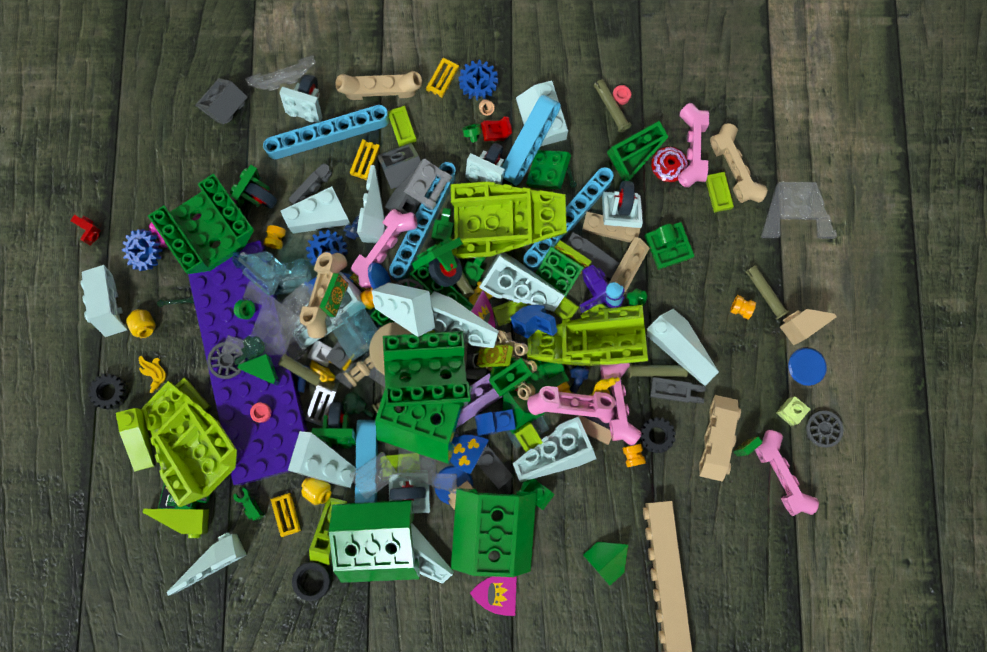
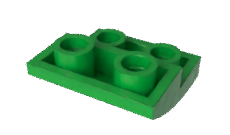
(559, 270)

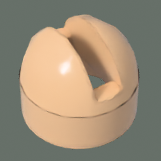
(490, 106)

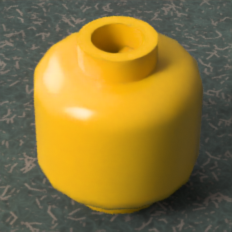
(140, 323)
(316, 490)

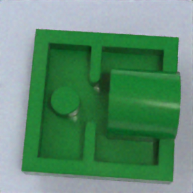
(548, 169)
(669, 245)
(546, 375)

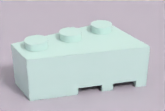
(316, 212)
(100, 301)
(405, 306)
(319, 461)

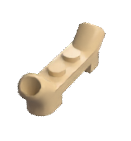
(385, 85)
(745, 188)
(313, 316)

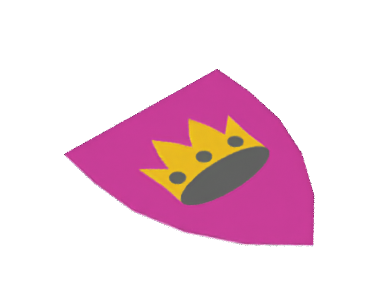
(484, 310)
(497, 595)

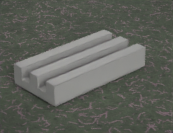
(325, 390)

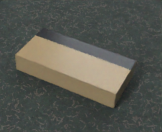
(596, 428)

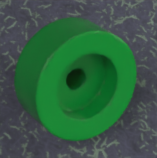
(472, 132)
(637, 297)
(244, 309)

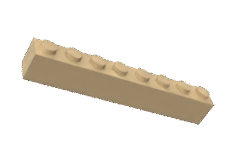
(667, 577)

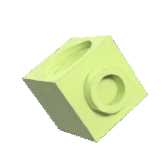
(793, 411)

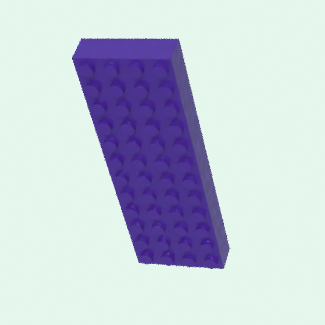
(261, 447)

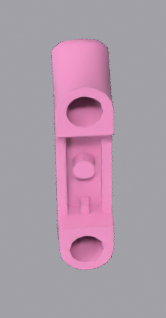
(698, 122)
(396, 224)
(550, 400)
(620, 428)
(794, 500)

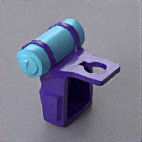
(601, 290)

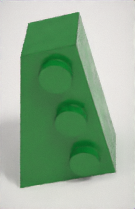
(636, 150)

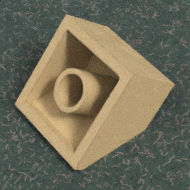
(803, 324)

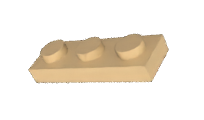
(594, 224)
(630, 263)

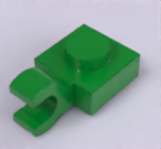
(443, 228)
(473, 270)
(251, 509)

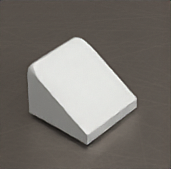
(319, 352)

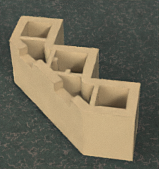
(719, 438)

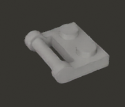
(422, 181)

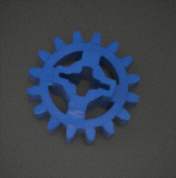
(486, 84)
(139, 241)
(330, 242)

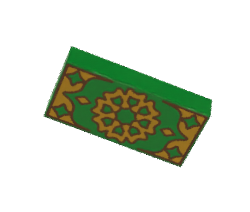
(334, 295)
(748, 446)

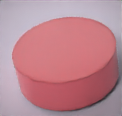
(622, 94)
(260, 412)

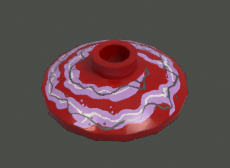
(663, 169)

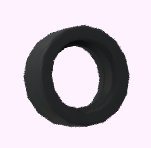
(296, 584)

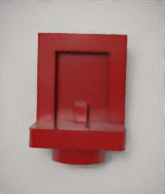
(496, 129)
(91, 233)

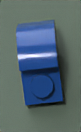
(531, 319)
(495, 422)

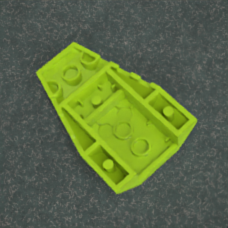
(504, 217)
(601, 339)
(188, 444)

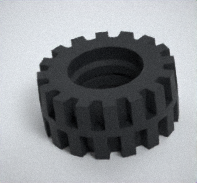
(98, 386)
(669, 435)

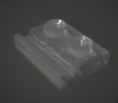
(373, 475)

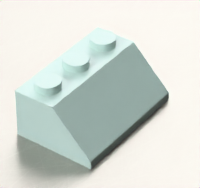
(526, 103)

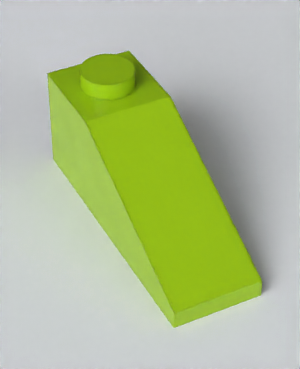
(135, 438)
(185, 521)
(320, 547)

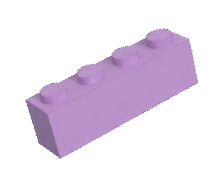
(481, 397)

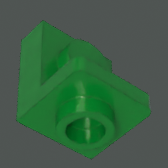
(543, 494)

